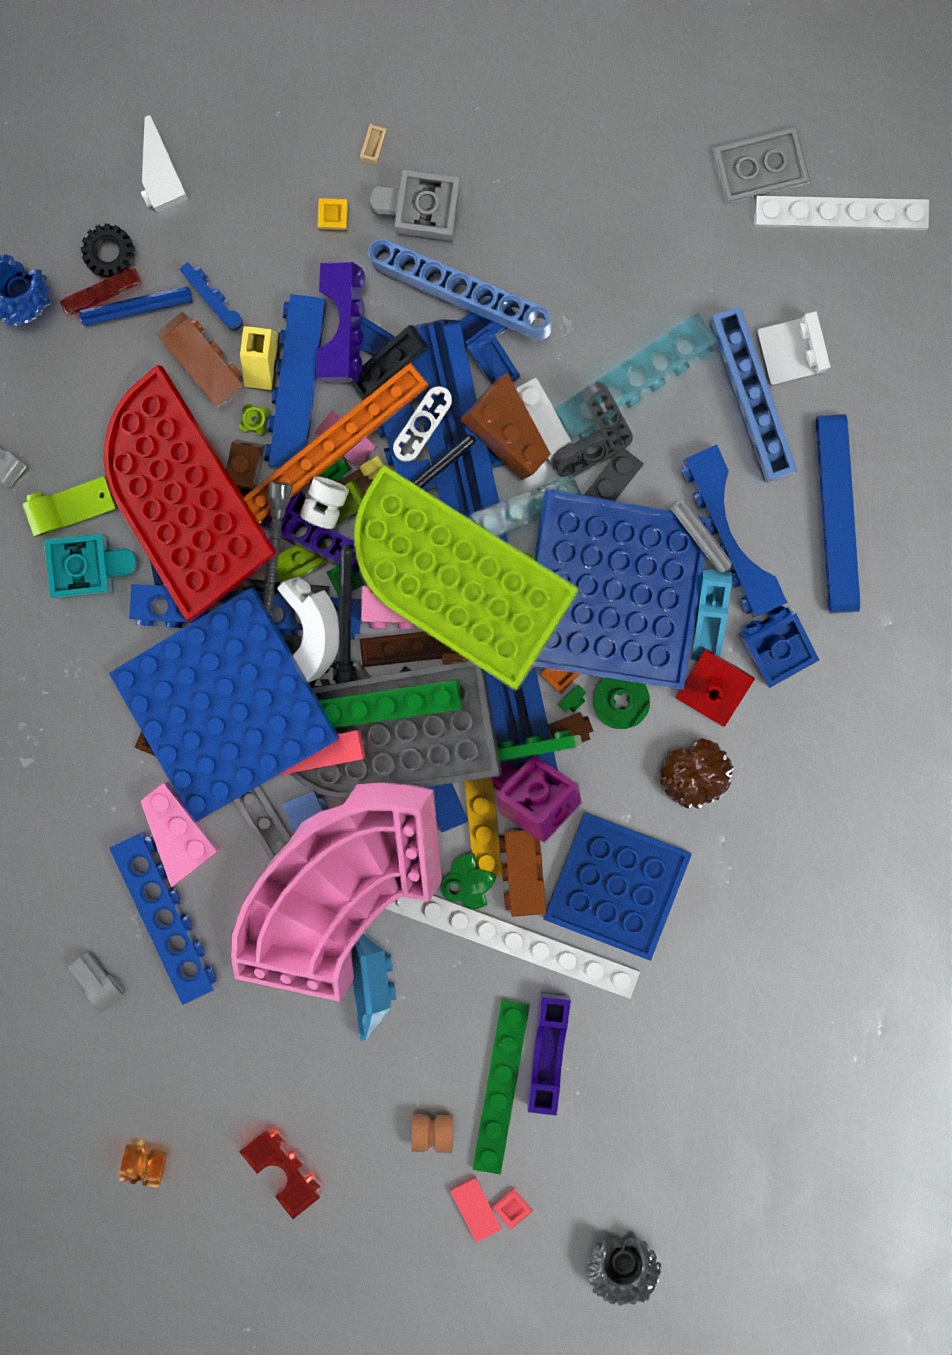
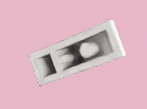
(159, 176)
(544, 418)

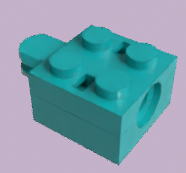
(85, 565)

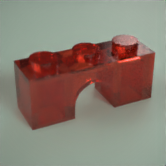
(267, 1150)

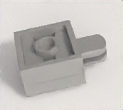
(418, 206)

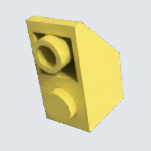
(259, 357)

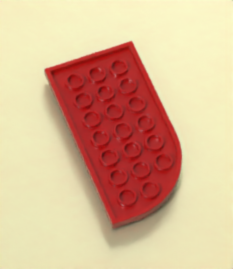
(180, 497)

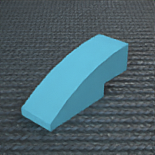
(711, 612)

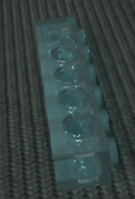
(692, 330)

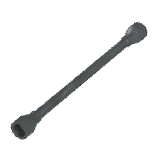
(279, 497)

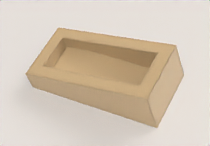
(373, 144)

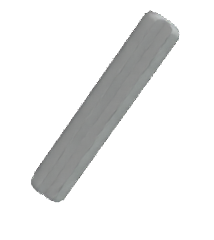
(701, 535)

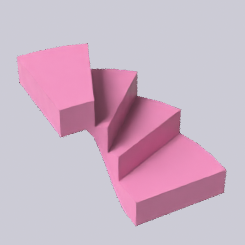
(333, 885)

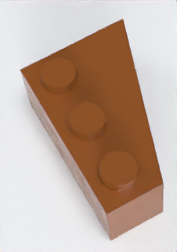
(200, 358)
(507, 428)
(523, 873)

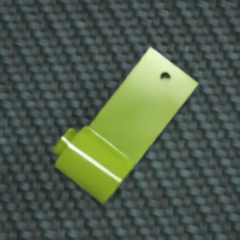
(68, 507)

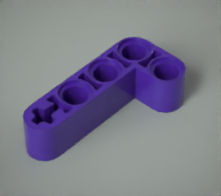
(314, 535)

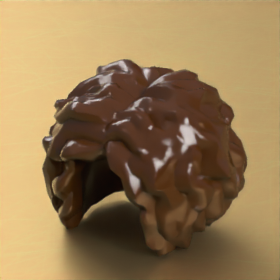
(696, 774)

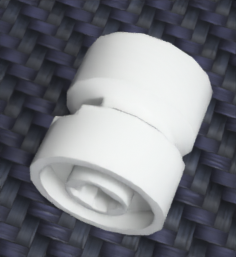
(328, 493)

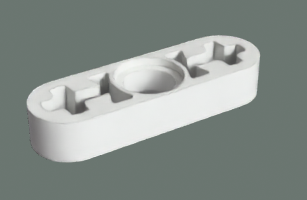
(440, 410)

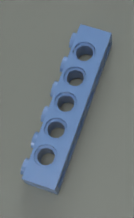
(753, 394)

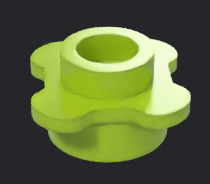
(250, 412)

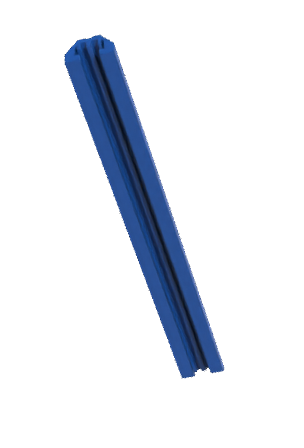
(468, 488)

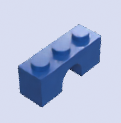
(392, 429)

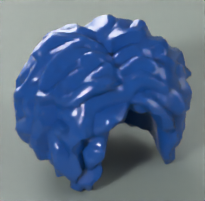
(21, 292)

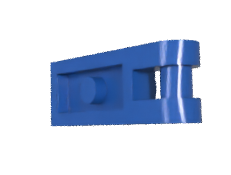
(213, 298)

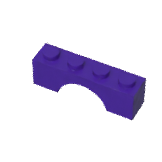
(340, 356)
(548, 1054)

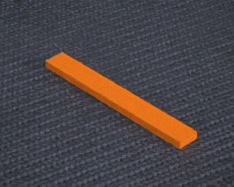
(340, 437)

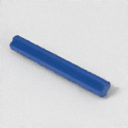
(135, 306)

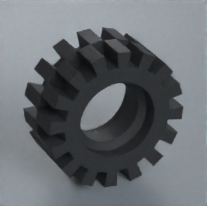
(102, 234)

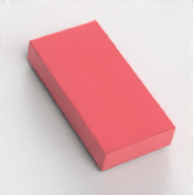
(476, 1209)

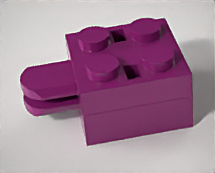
(536, 797)

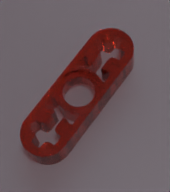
(101, 292)

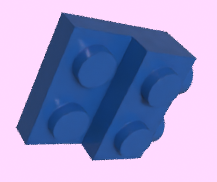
(778, 645)

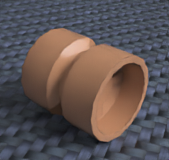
(432, 1133)

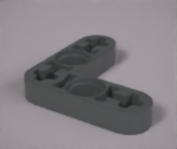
(603, 437)

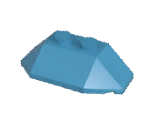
(371, 983)

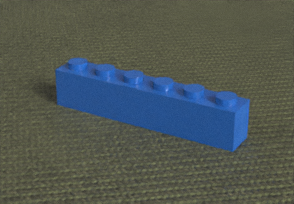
(297, 378)

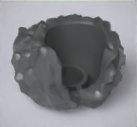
(623, 1271)

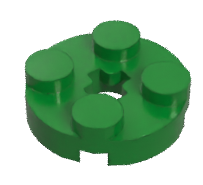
(624, 716)

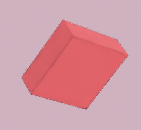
(512, 1208)

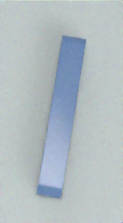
(467, 300)

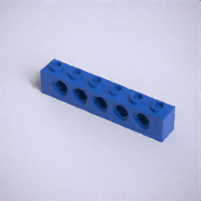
(186, 986)

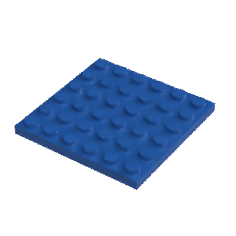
(635, 584)
(224, 705)

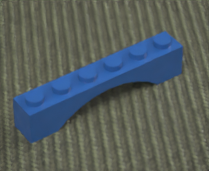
(709, 474)

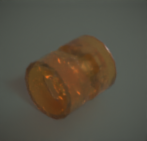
(142, 1166)

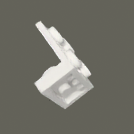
(794, 349)

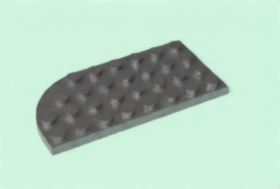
(415, 748)

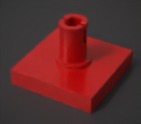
(715, 687)

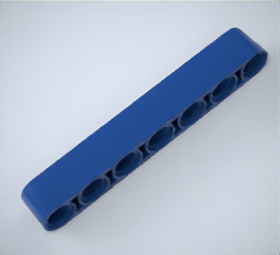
(837, 513)

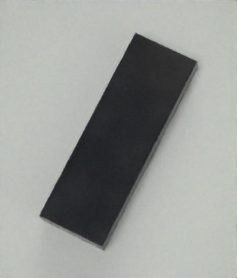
(390, 360)

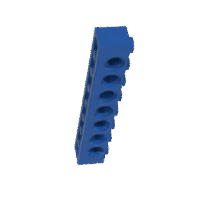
(144, 597)

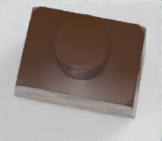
(245, 464)

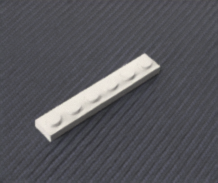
(842, 213)

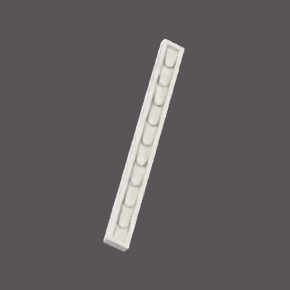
(520, 943)

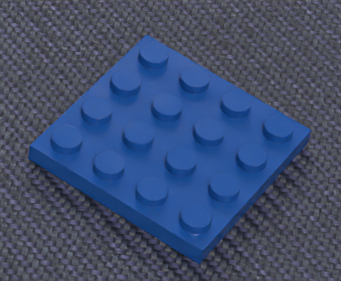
(617, 886)

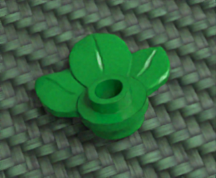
(471, 881)

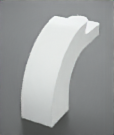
(319, 627)

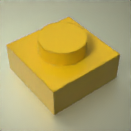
(332, 214)

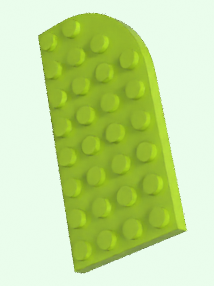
(457, 578)

